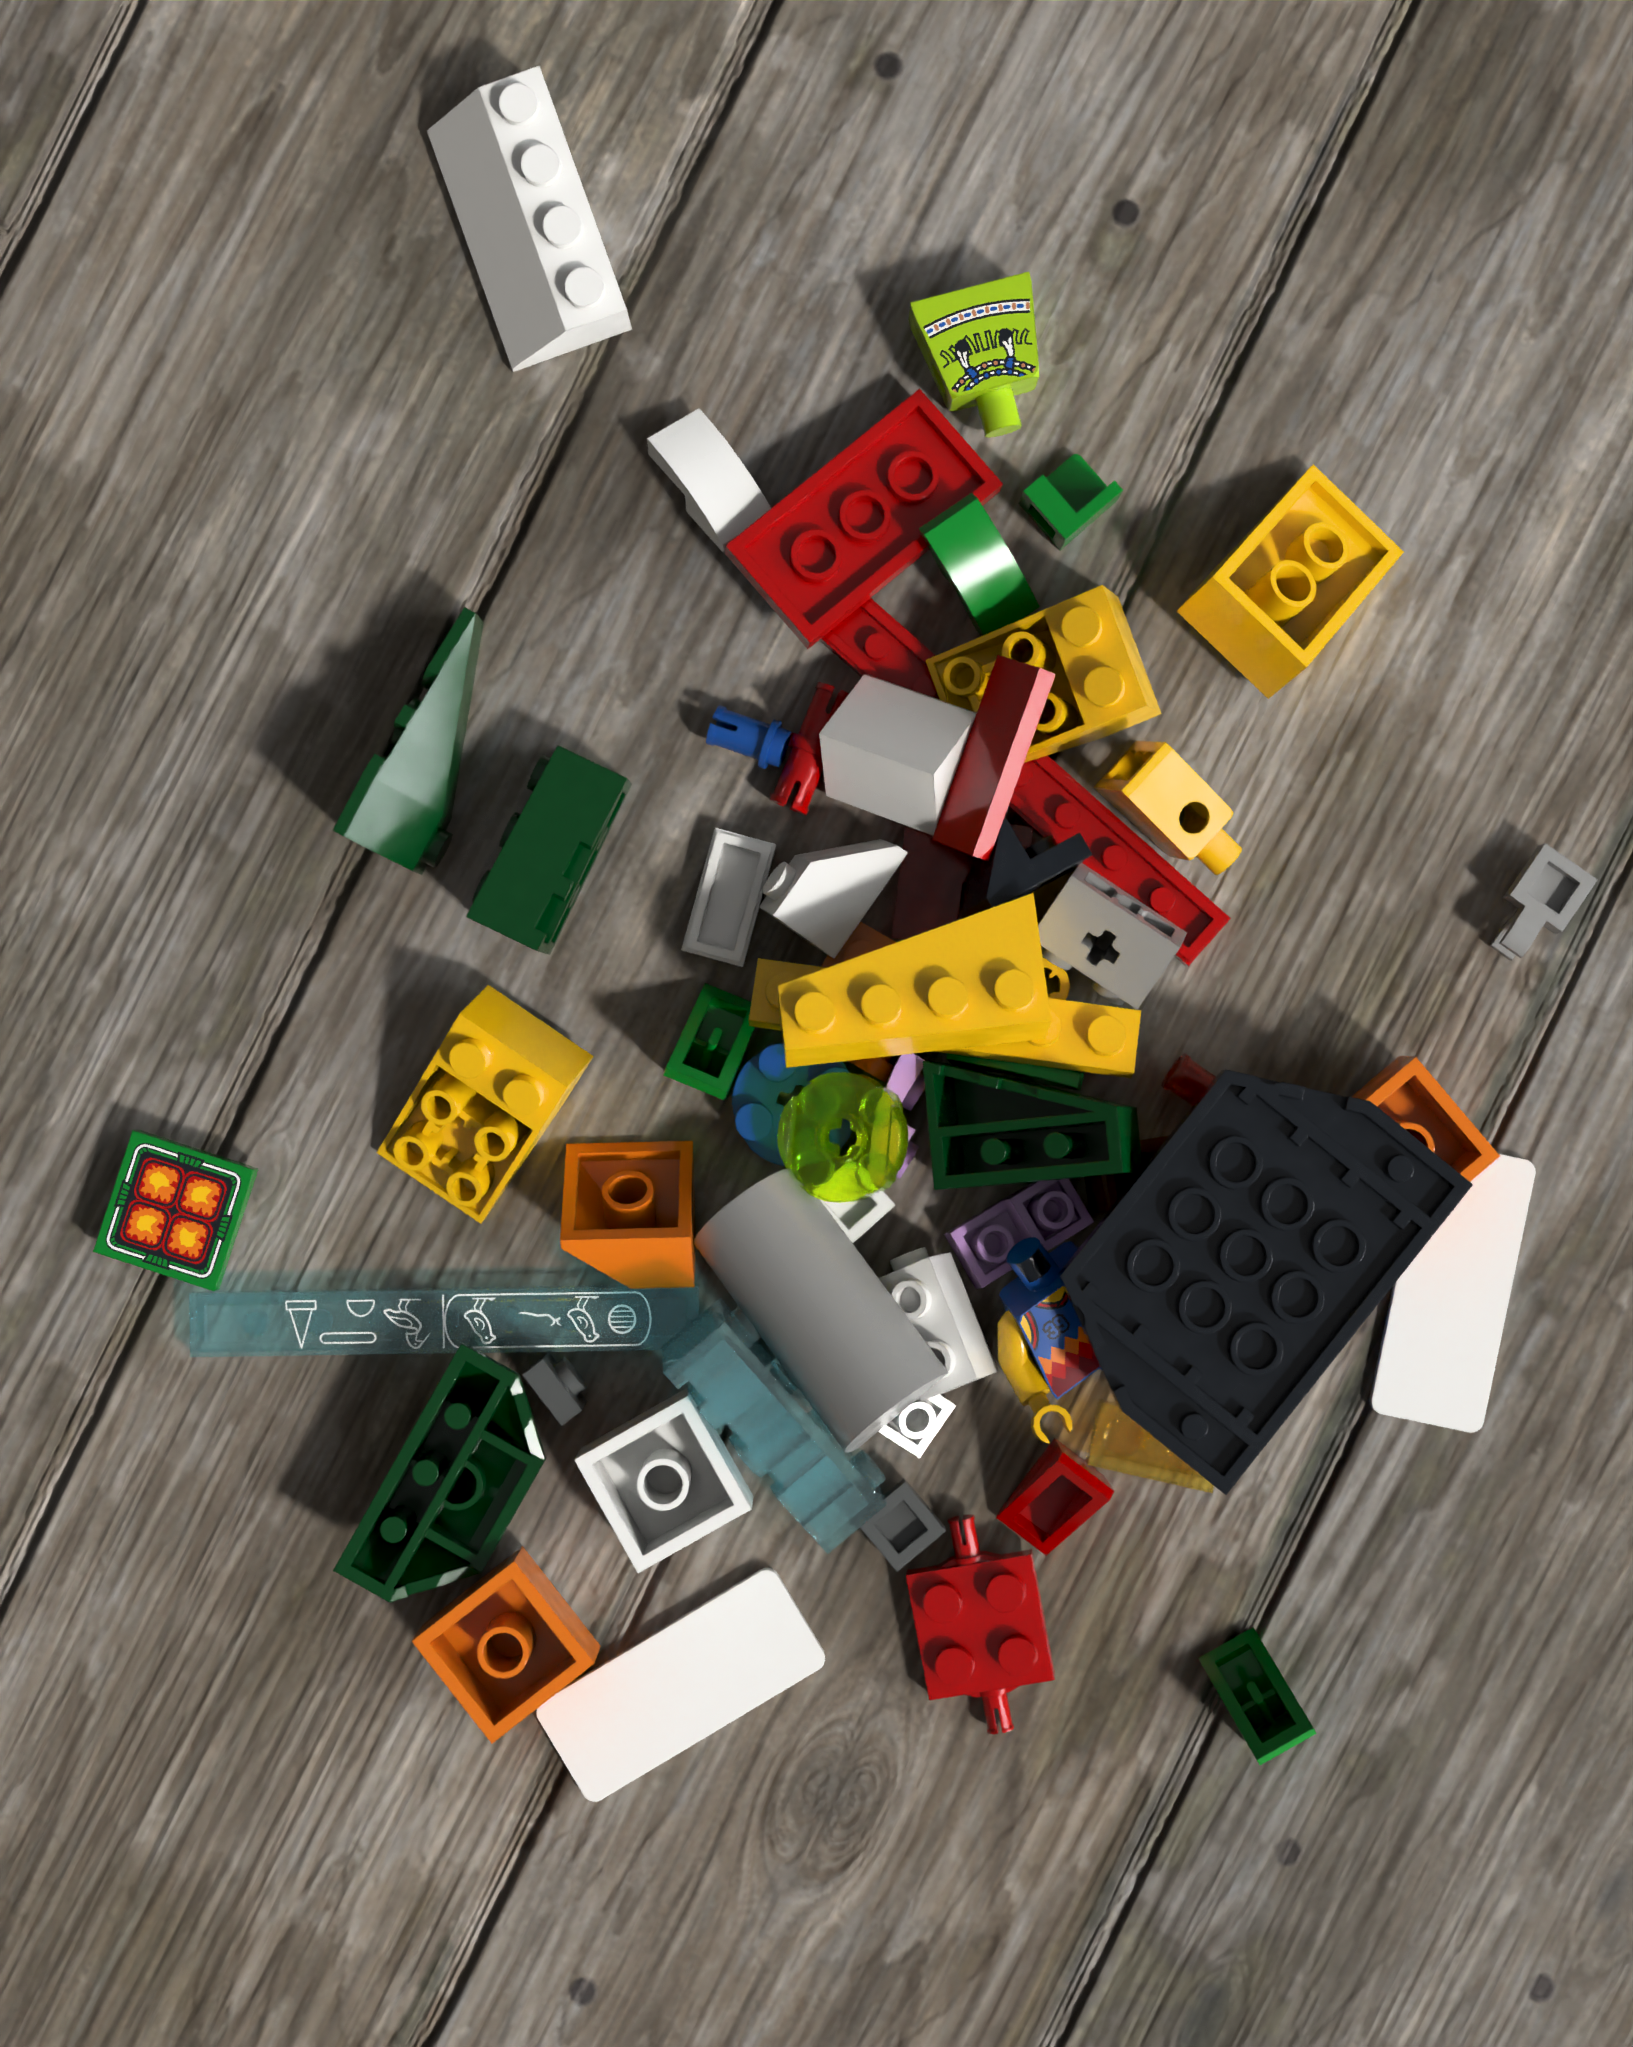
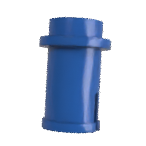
(749, 737)

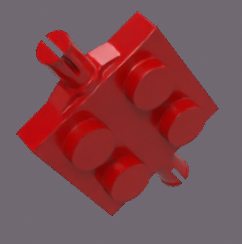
(980, 1624)

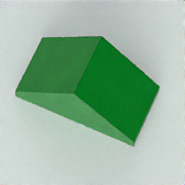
(712, 1042)
(1257, 1696)

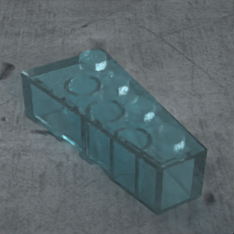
(773, 1424)

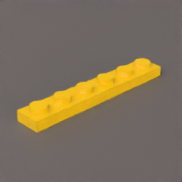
(1078, 1038)

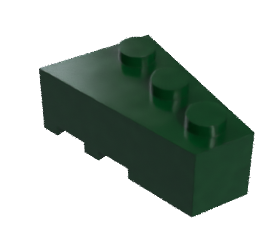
(549, 849)
(1018, 1131)

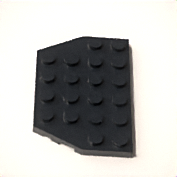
(1251, 1261)

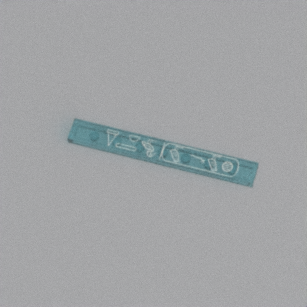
(437, 1320)

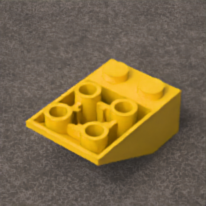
(1095, 664)
(484, 1102)

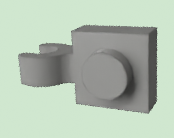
(1546, 895)

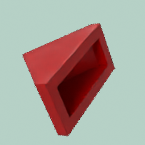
(1055, 1498)

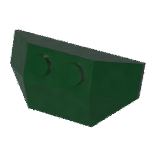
(449, 1484)

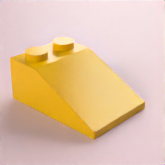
(1291, 582)

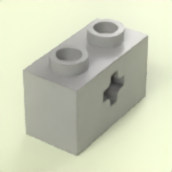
(1142, 942)

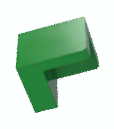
(1068, 500)

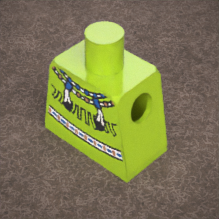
(981, 348)

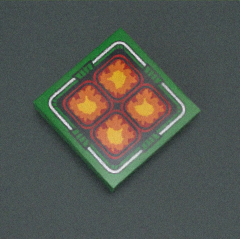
(175, 1210)

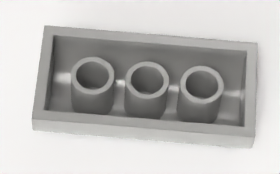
(819, 1307)

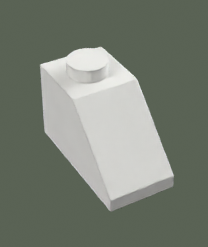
(830, 890)

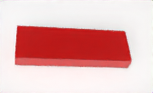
(993, 757)

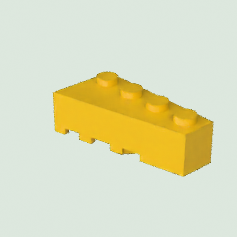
(928, 993)

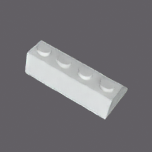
(528, 221)

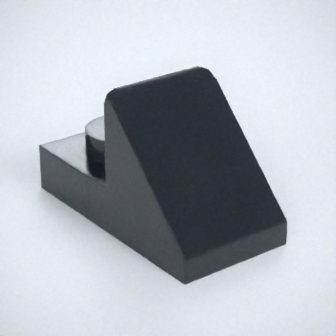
(1019, 871)

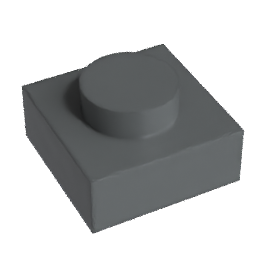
(557, 1386)
(903, 1526)

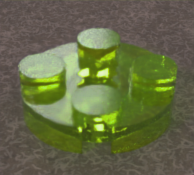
(817, 1162)

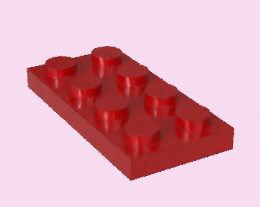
(859, 518)

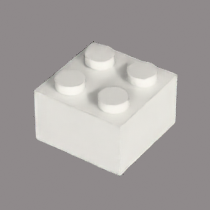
(664, 1480)

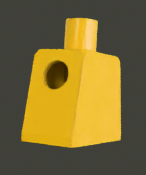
(1153, 787)

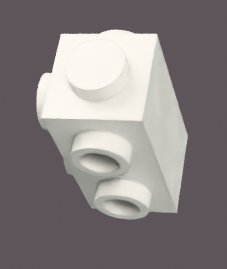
(942, 1313)

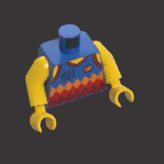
(1040, 1333)

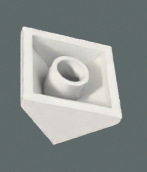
(894, 752)

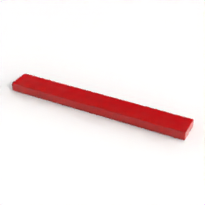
(1045, 793)

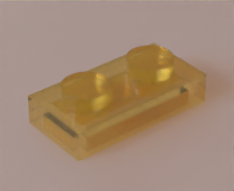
(1126, 1447)

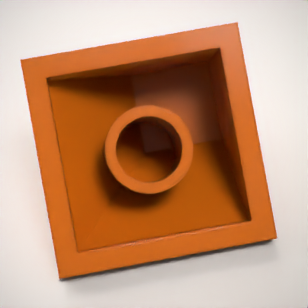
(632, 1211)

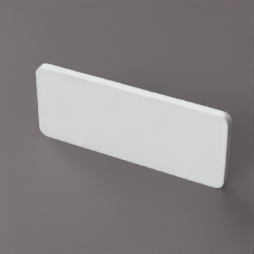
(1454, 1305)
(681, 1684)

